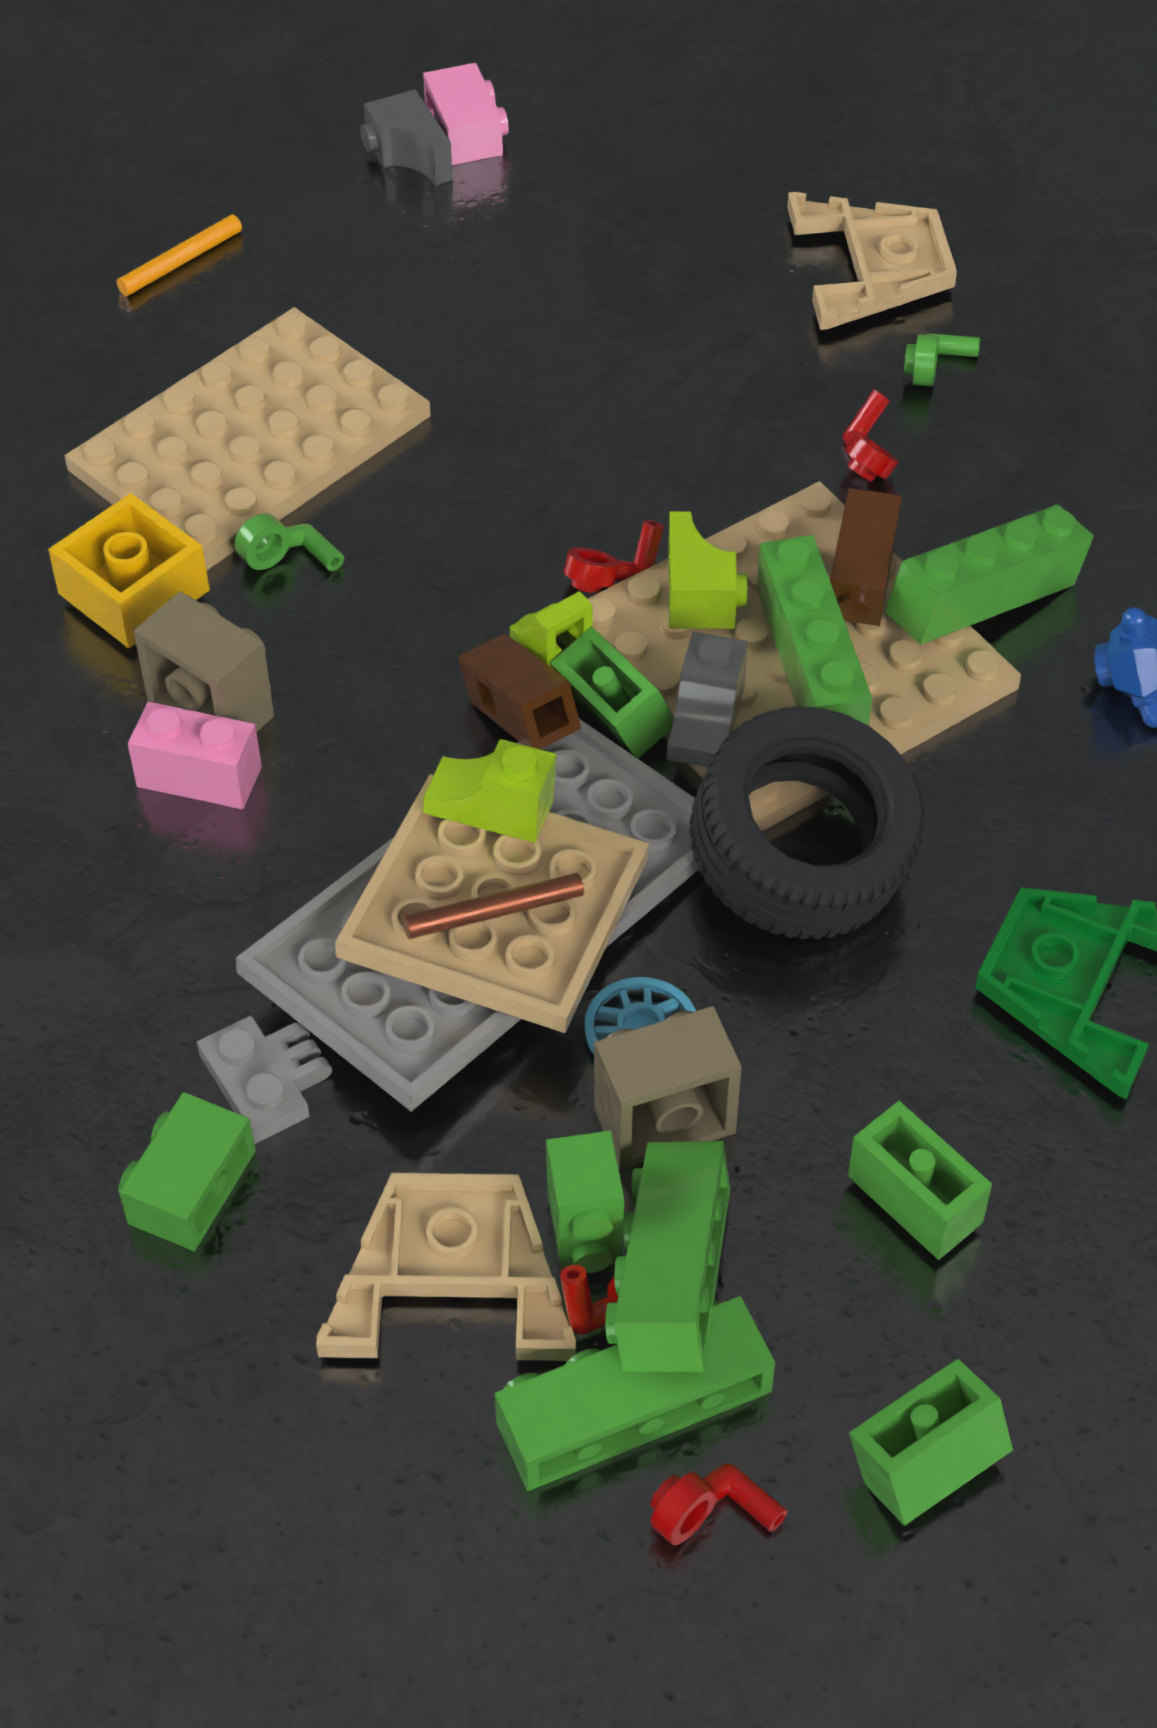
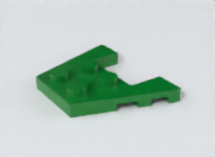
(1054, 968)

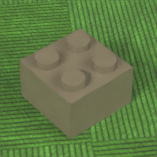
(204, 662)
(666, 1083)

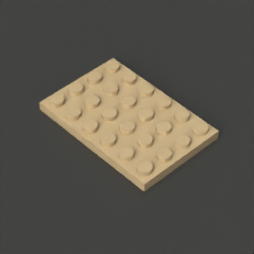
(251, 432)

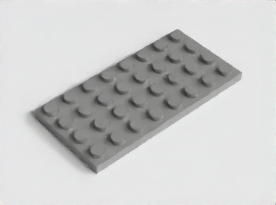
(420, 1037)

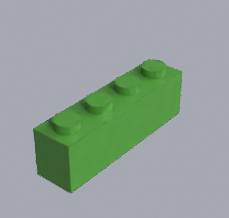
(988, 573)
(810, 629)
(671, 1258)
(598, 1411)

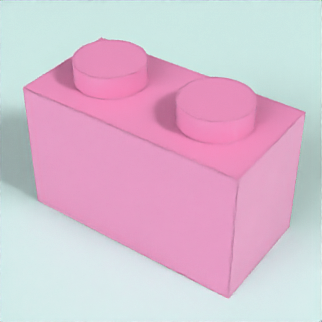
(466, 112)
(195, 755)

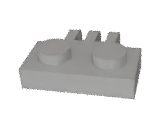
(264, 1073)

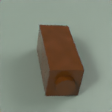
(865, 554)
(519, 692)

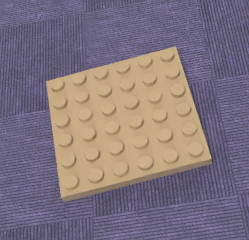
(911, 685)

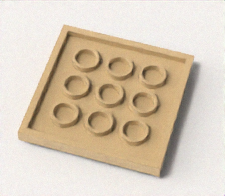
(517, 963)

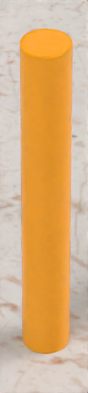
(179, 255)

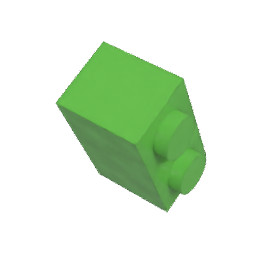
(614, 692)
(186, 1170)
(919, 1179)
(585, 1200)
(931, 1441)

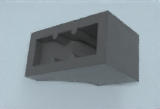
(407, 135)
(707, 697)

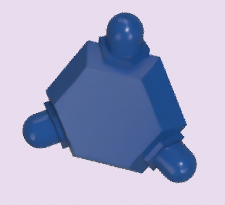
(1131, 662)

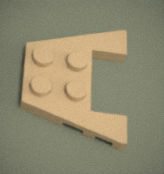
(894, 250)
(450, 1241)

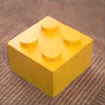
(127, 566)

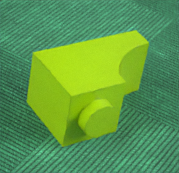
(701, 579)
(554, 627)
(498, 792)

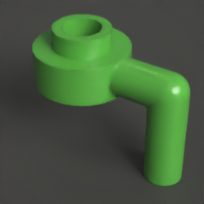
(922, 357)
(265, 541)

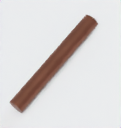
(493, 905)

